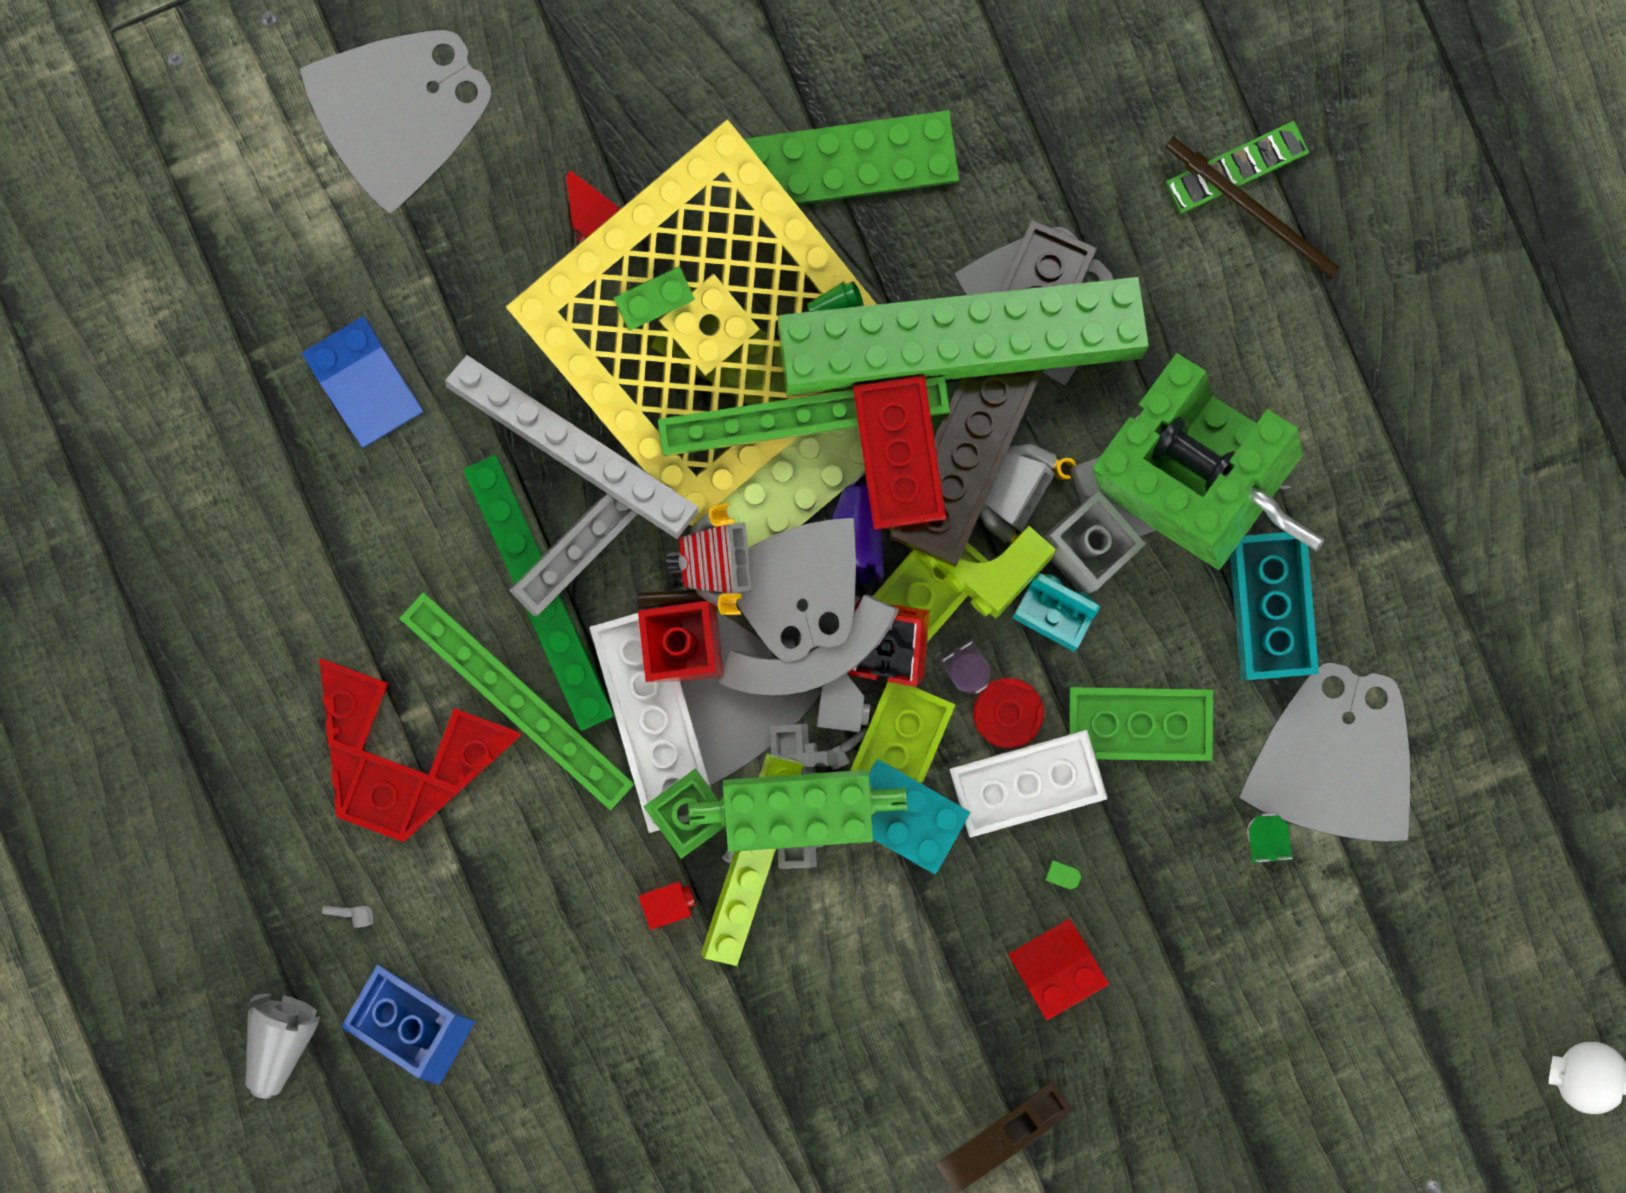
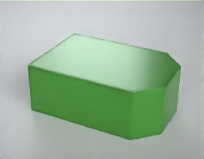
(1063, 875)

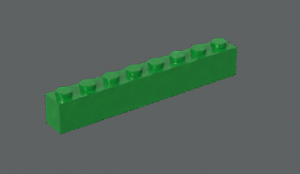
(554, 624)

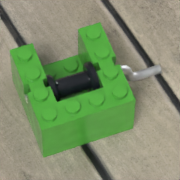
(1200, 466)

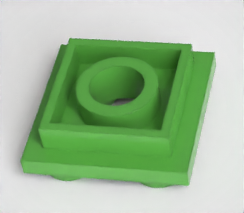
(665, 808)

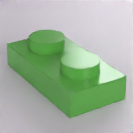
(654, 298)

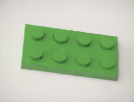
(1144, 722)

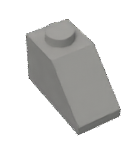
(842, 706)

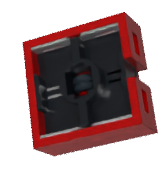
(901, 651)

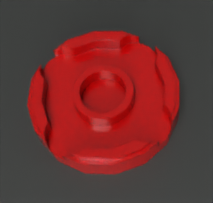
(1008, 713)

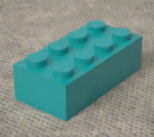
(1273, 607)

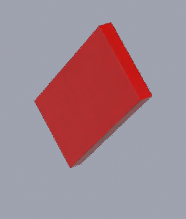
(899, 452)

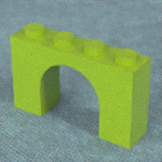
(1001, 580)

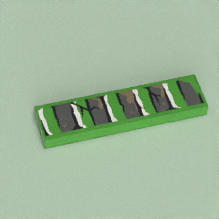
(1240, 166)

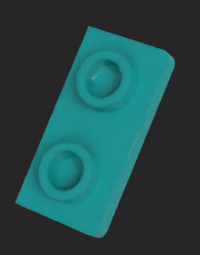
(1056, 611)

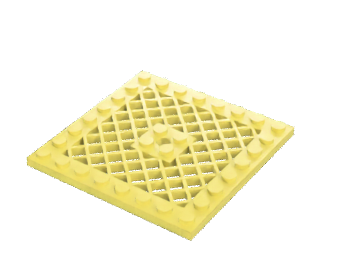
(539, 305)

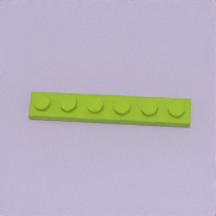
(743, 886)

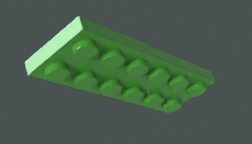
(861, 157)

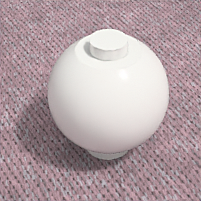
(1590, 1077)

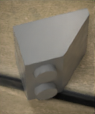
(1092, 543)

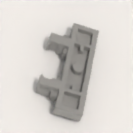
(793, 743)

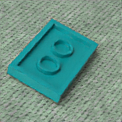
(926, 828)

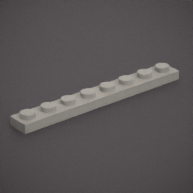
(572, 447)

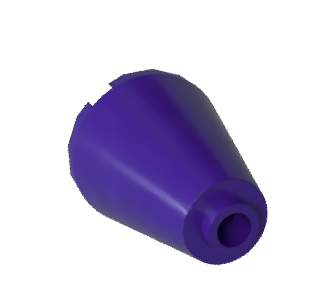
(868, 542)

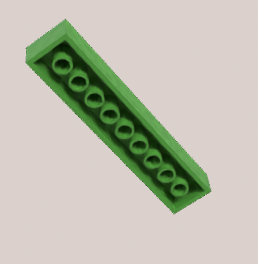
(963, 336)

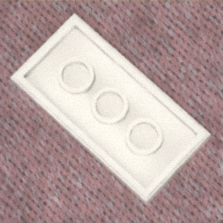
(1029, 783)

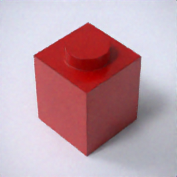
(667, 904)

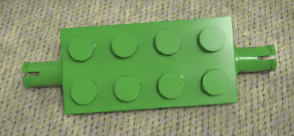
(797, 810)

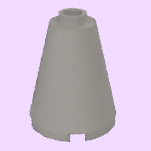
(276, 1041)

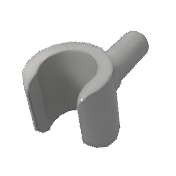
(842, 758)
(361, 915)

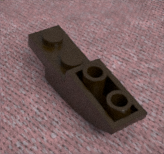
(1004, 1138)

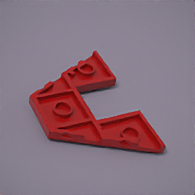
(385, 792)

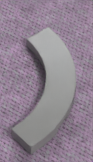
(820, 666)

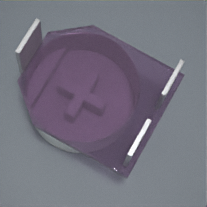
(967, 668)

